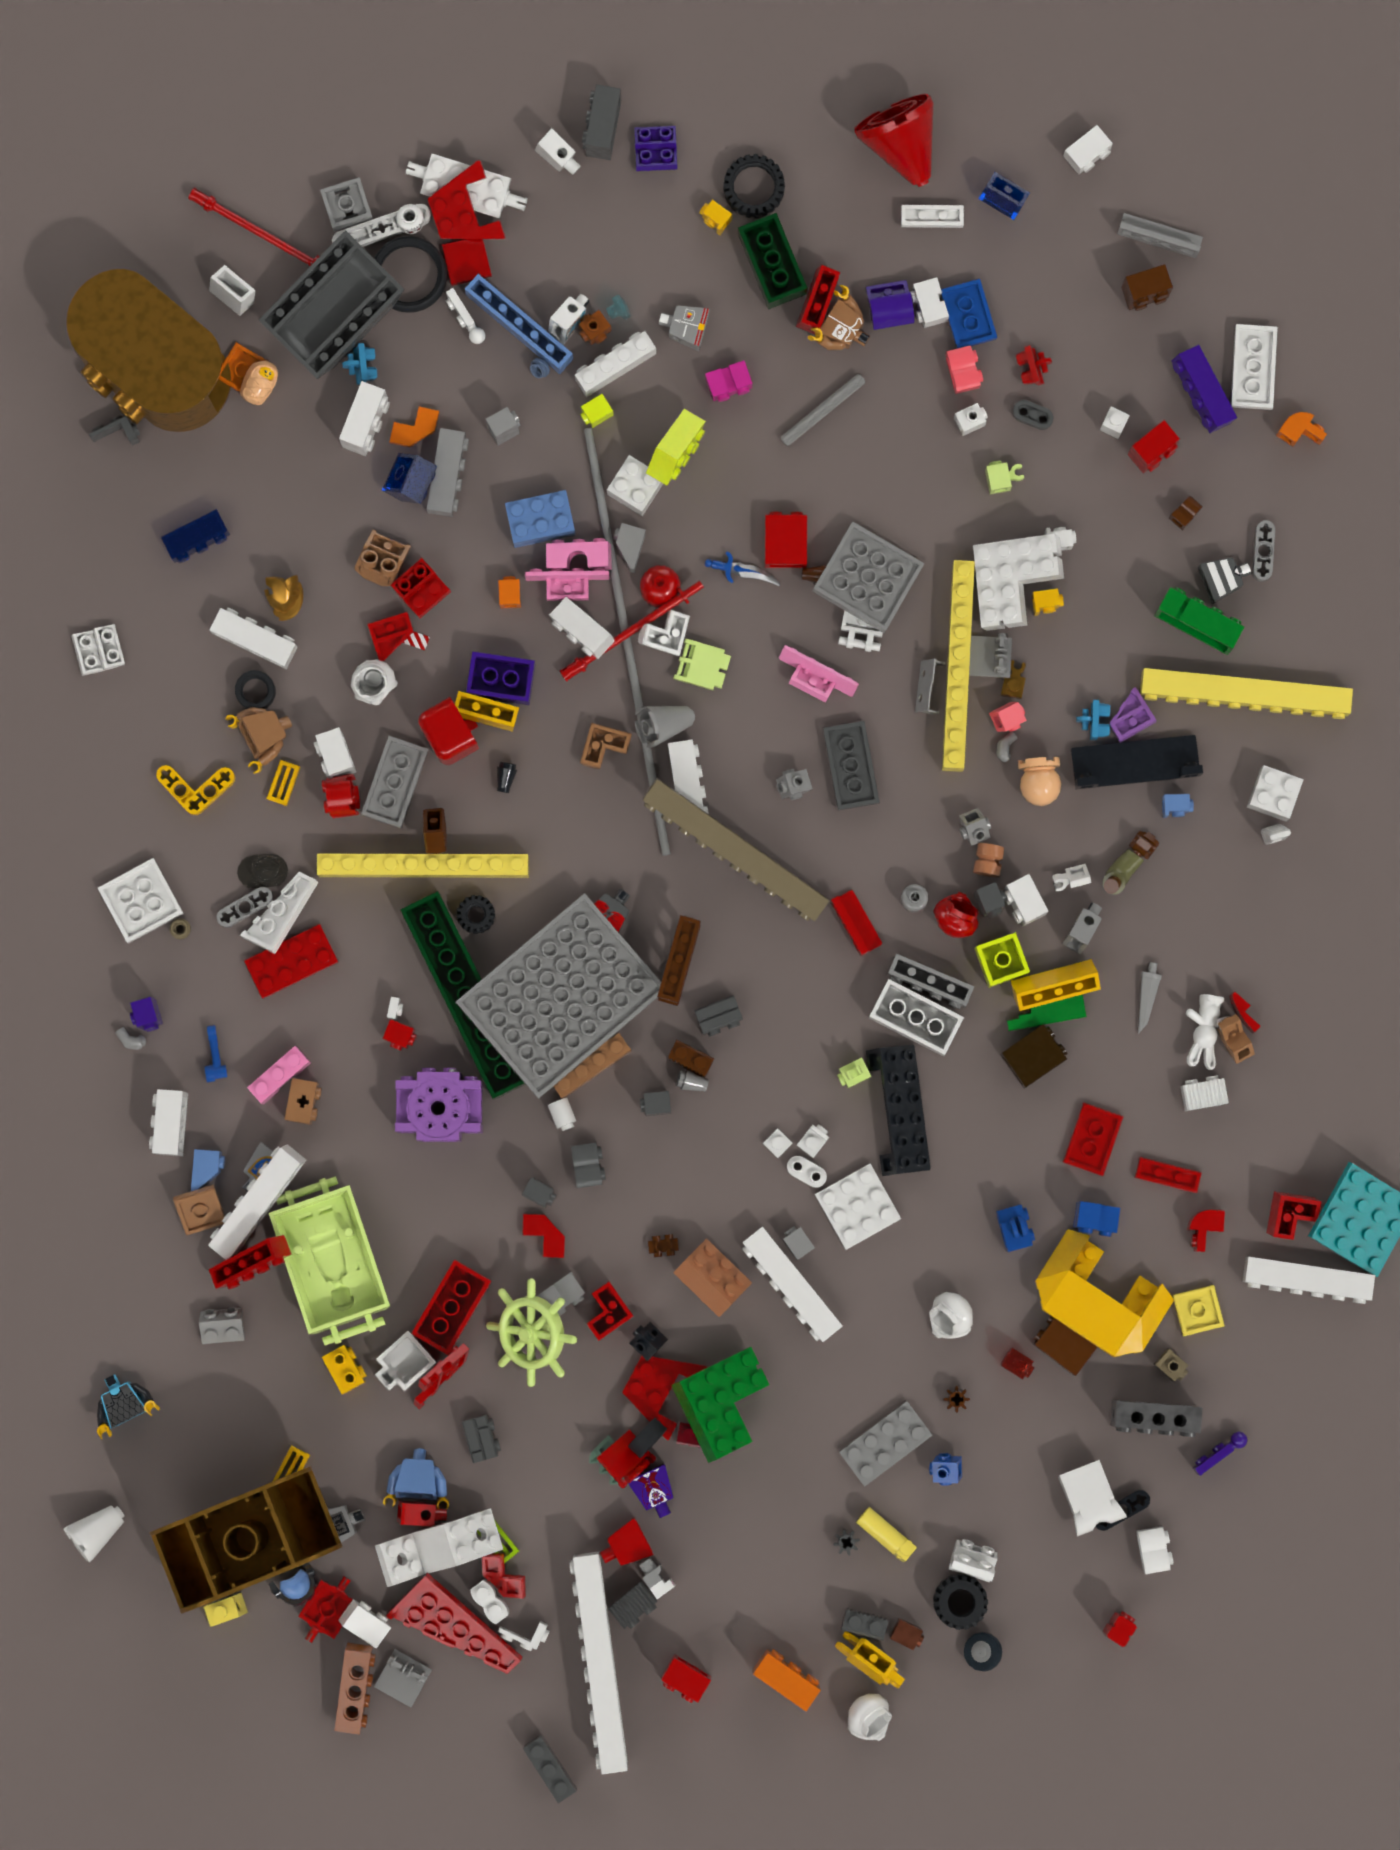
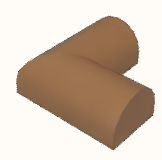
(599, 740)

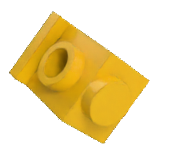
(716, 216)
(1046, 601)

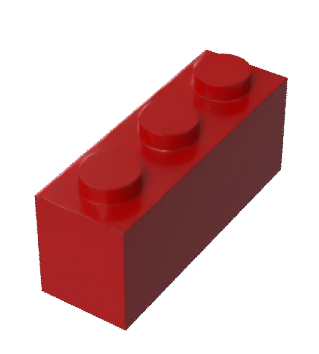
(818, 299)

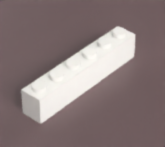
(257, 1201)
(1308, 1278)
(792, 1284)

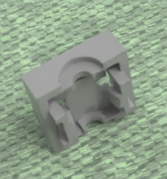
(343, 203)

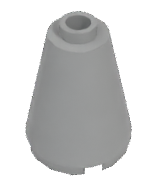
(660, 723)

